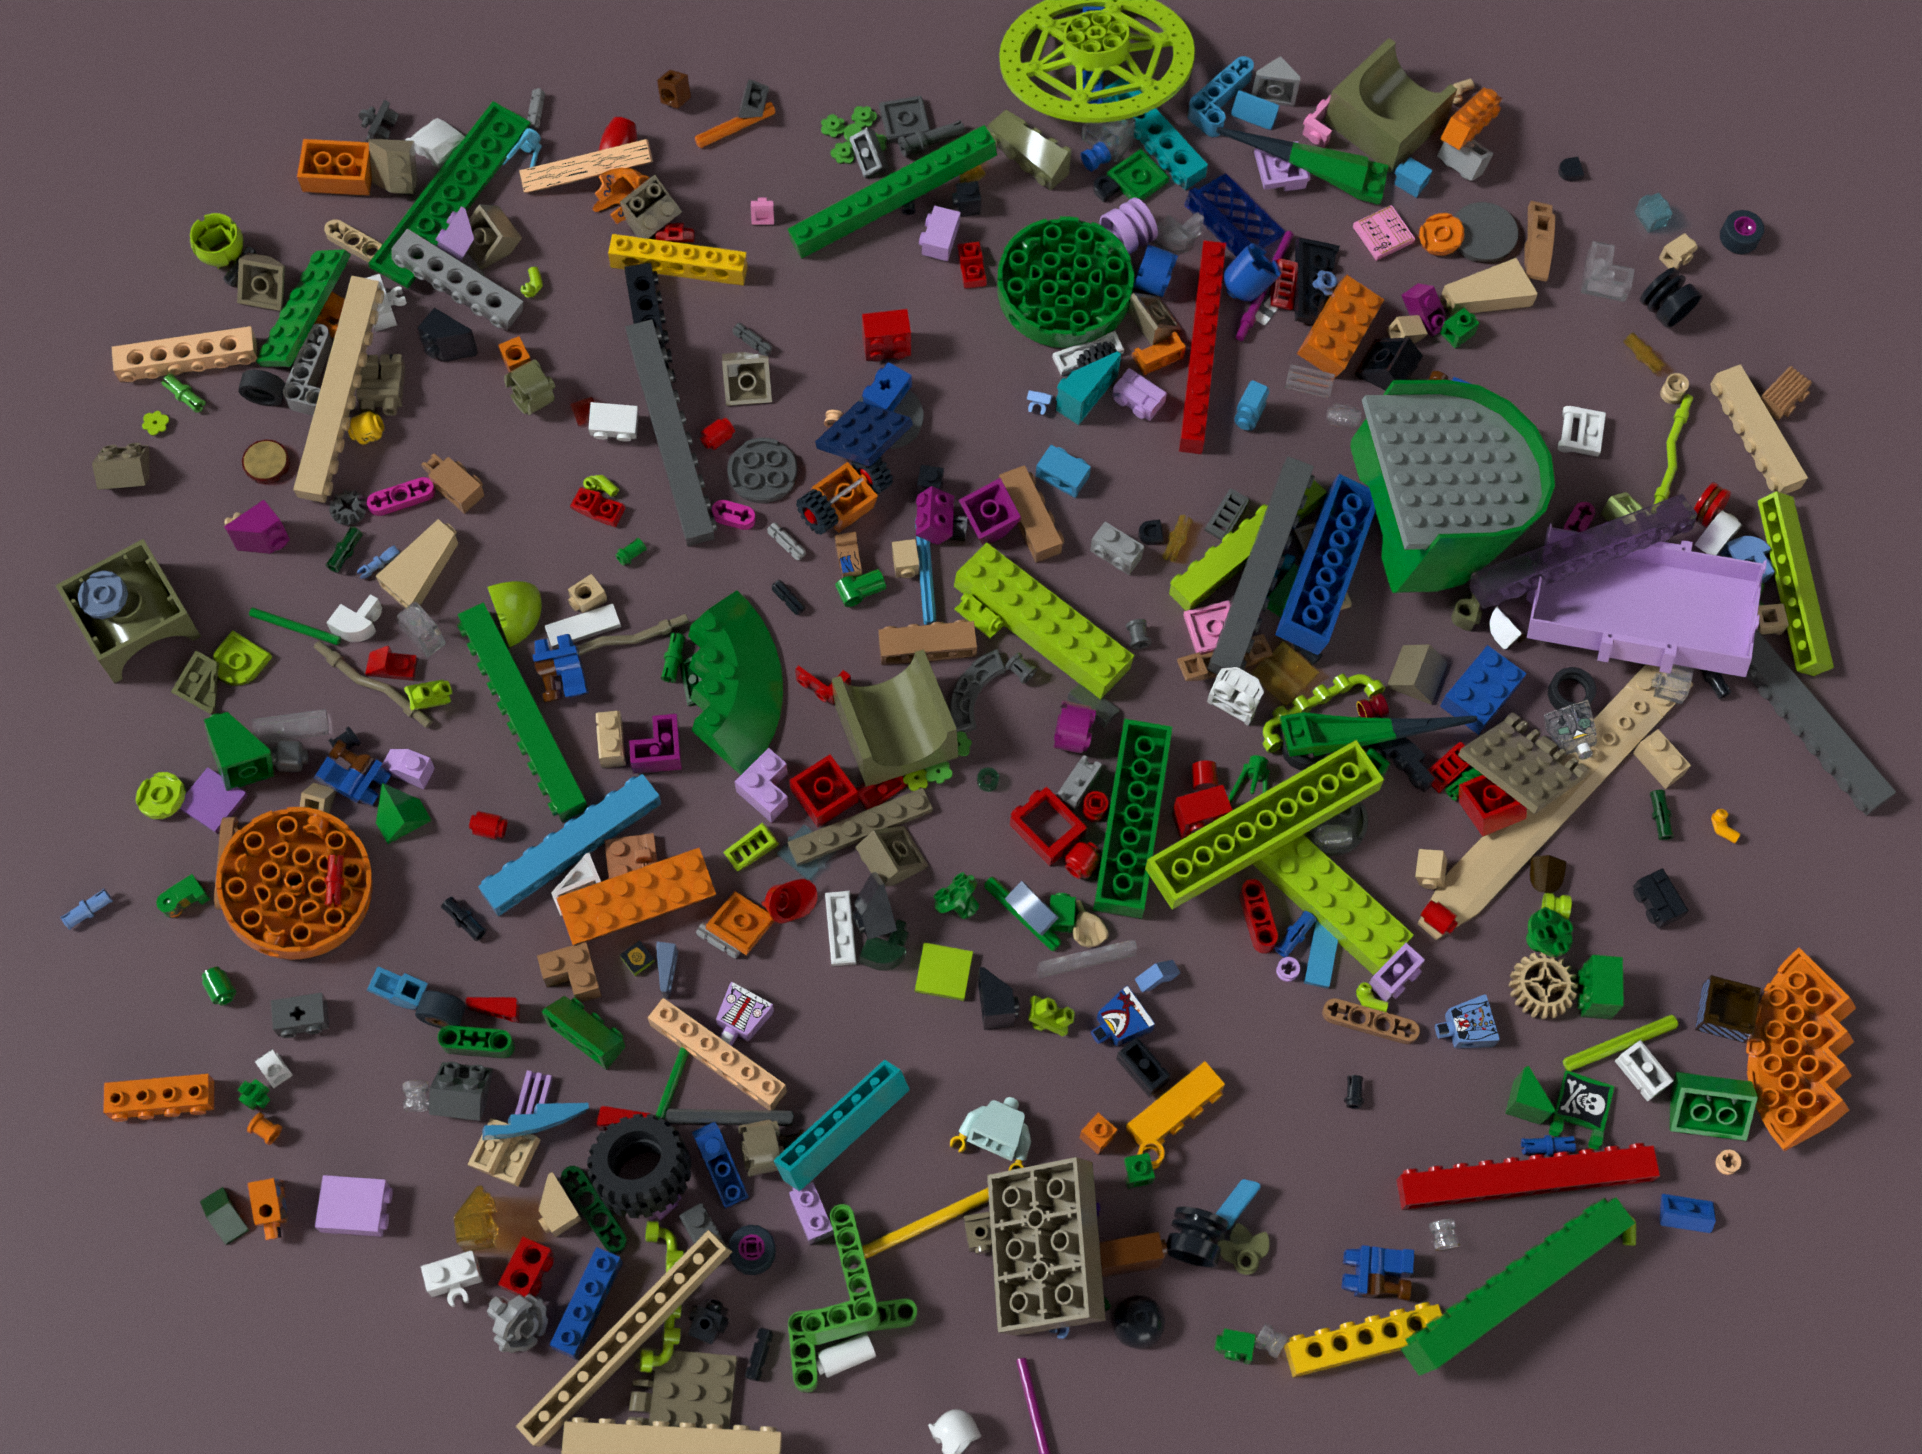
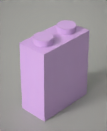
(353, 1206)

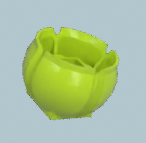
(211, 232)

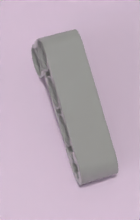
(316, 344)

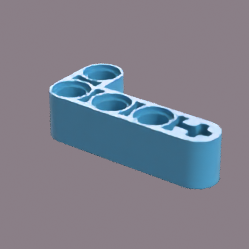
(1222, 93)

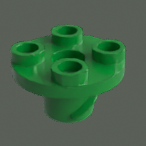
(958, 896)
(1549, 933)

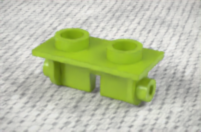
(983, 619)

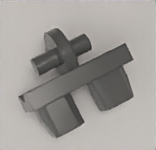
(384, 115)

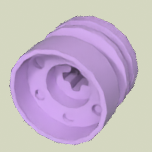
(1131, 224)

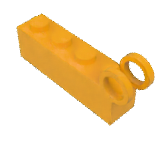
(1173, 1108)

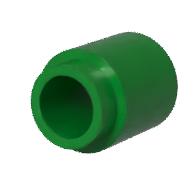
(218, 986)

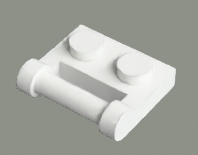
(1589, 432)

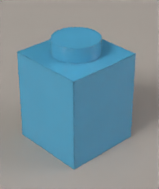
(1412, 177)

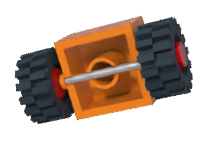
(844, 496)

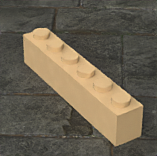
(1758, 430)

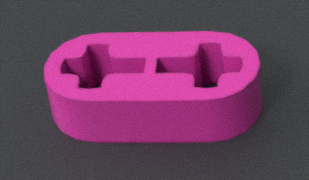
(733, 515)
(1574, 517)

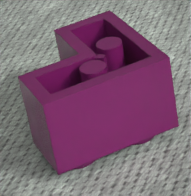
(660, 752)

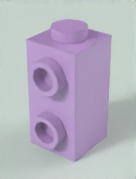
(811, 1213)

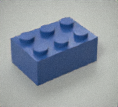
(1483, 688)

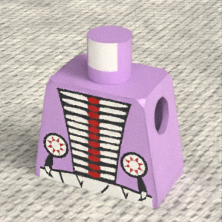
(742, 1014)

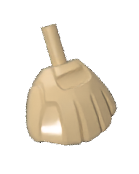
(1089, 928)

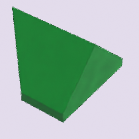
(399, 813)

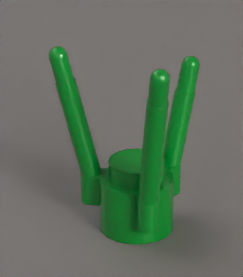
(1256, 771)

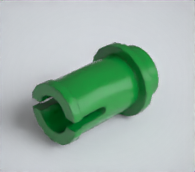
(629, 552)

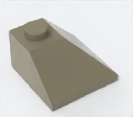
(260, 281)
(746, 378)

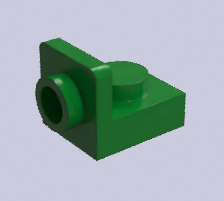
(1139, 1171)

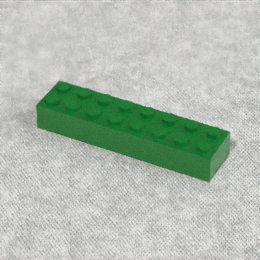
(1132, 818)

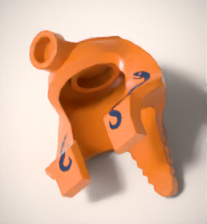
(616, 186)

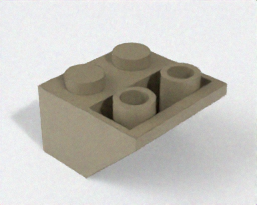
(649, 208)
(121, 466)

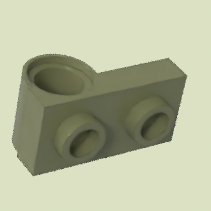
(1470, 606)

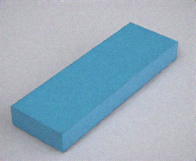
(1321, 957)

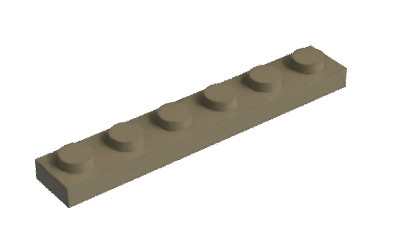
(859, 826)

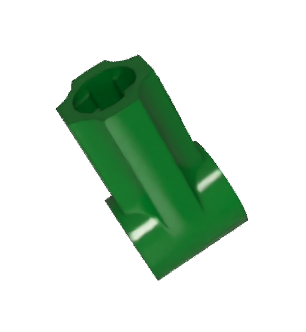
(854, 590)

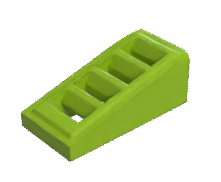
(746, 840)

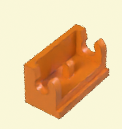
(1159, 354)

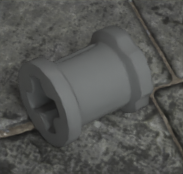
(1138, 634)
(1021, 668)

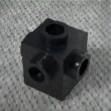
(708, 1320)

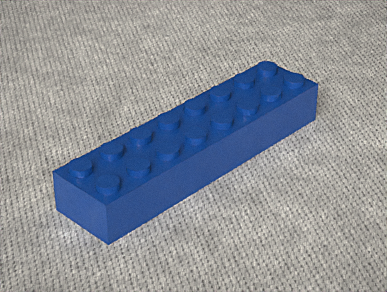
(1327, 565)

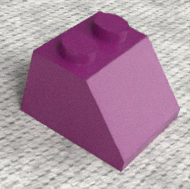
(991, 511)
(257, 530)

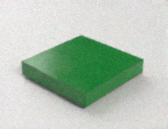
(1138, 176)

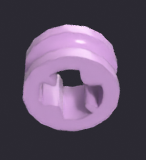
(1282, 963)

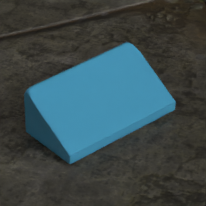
(1255, 110)
(1238, 1201)

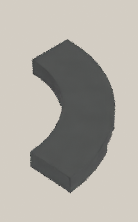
(969, 687)

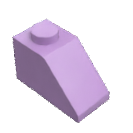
(409, 766)

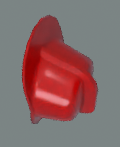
(790, 900)

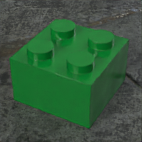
(1601, 987)

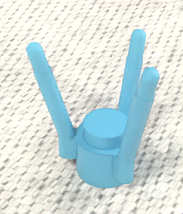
(528, 142)

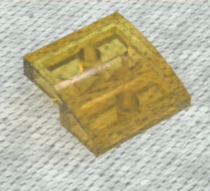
(1285, 673)

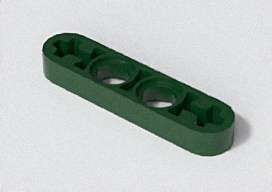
(594, 1209)

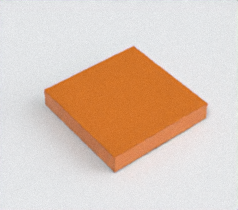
(740, 923)

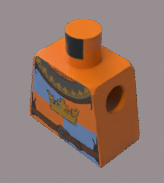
(264, 1195)

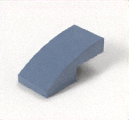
(1031, 908)

